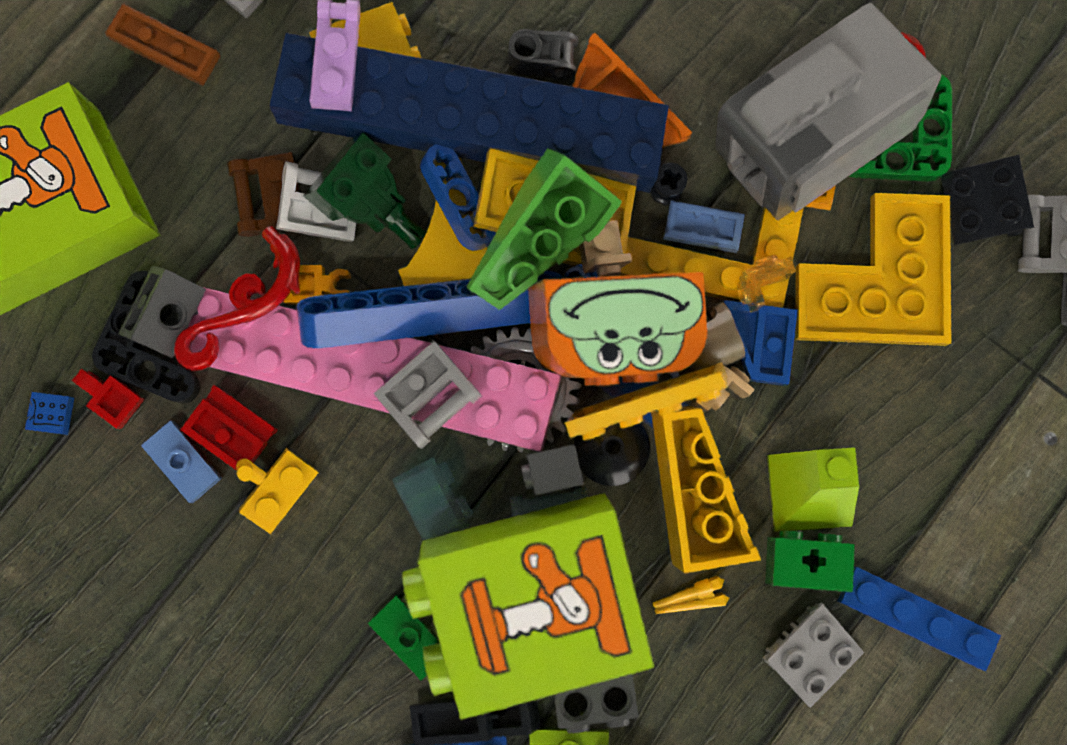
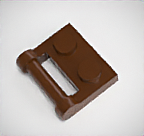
(270, 178)

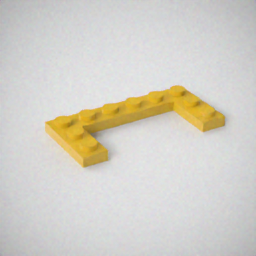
(719, 274)

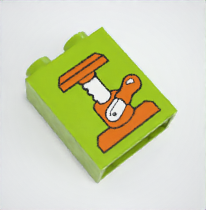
(62, 196)
(528, 606)

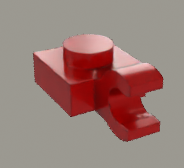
(110, 399)

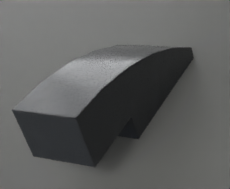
(440, 722)

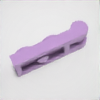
(335, 56)

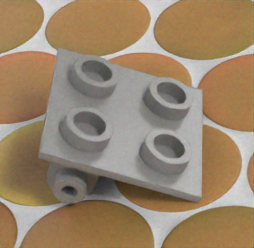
(813, 654)

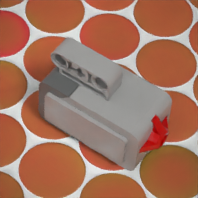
(825, 111)

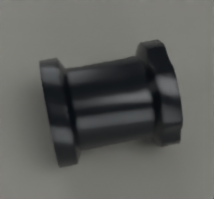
(672, 174)

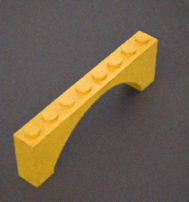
(440, 253)

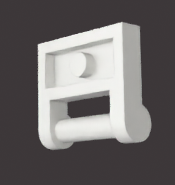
(300, 215)

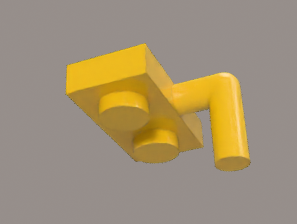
(275, 490)

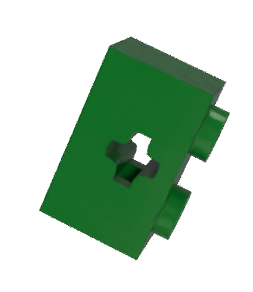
(833, 562)

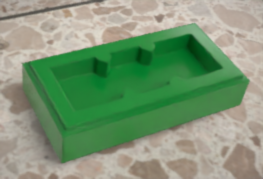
(404, 634)

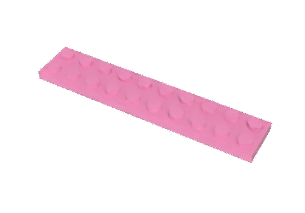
(514, 398)

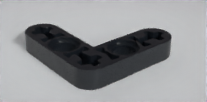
(125, 347)

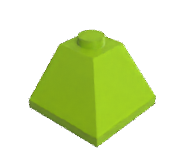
(813, 489)

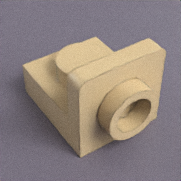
(604, 252)
(736, 381)

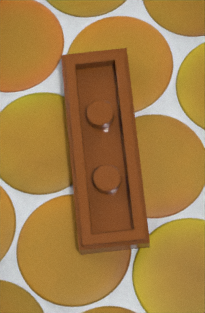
(163, 44)

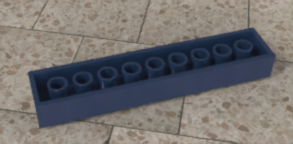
(471, 110)

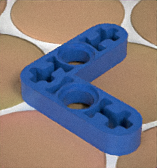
(454, 169)

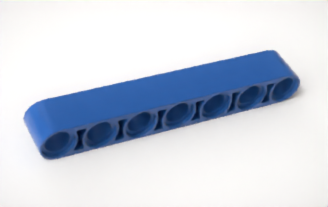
(404, 313)

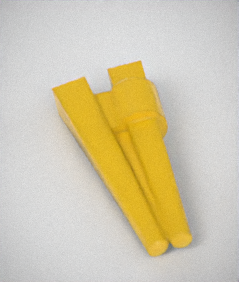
(693, 597)

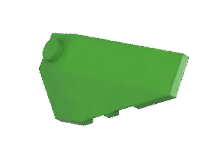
(547, 220)

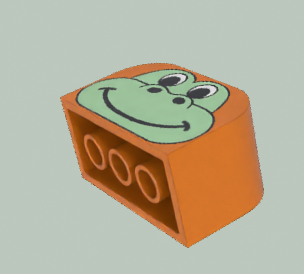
(618, 326)

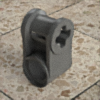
(546, 53)

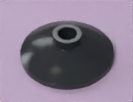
(614, 468)

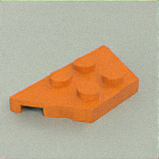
(607, 73)

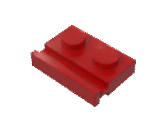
(228, 428)

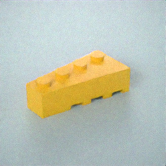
(698, 496)

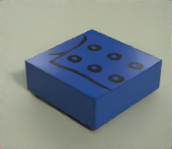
(49, 413)

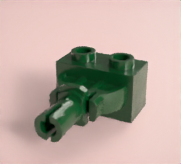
(363, 191)

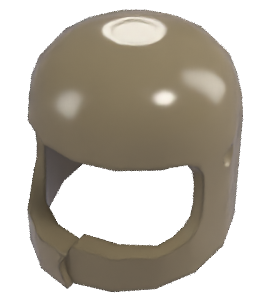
(722, 340)

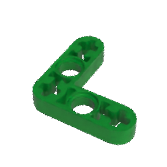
(923, 146)

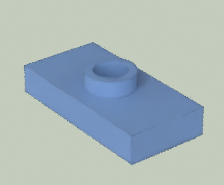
(704, 226)
(181, 461)

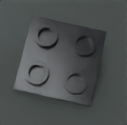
(988, 200)

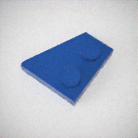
(767, 341)

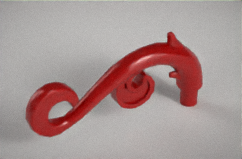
(247, 310)

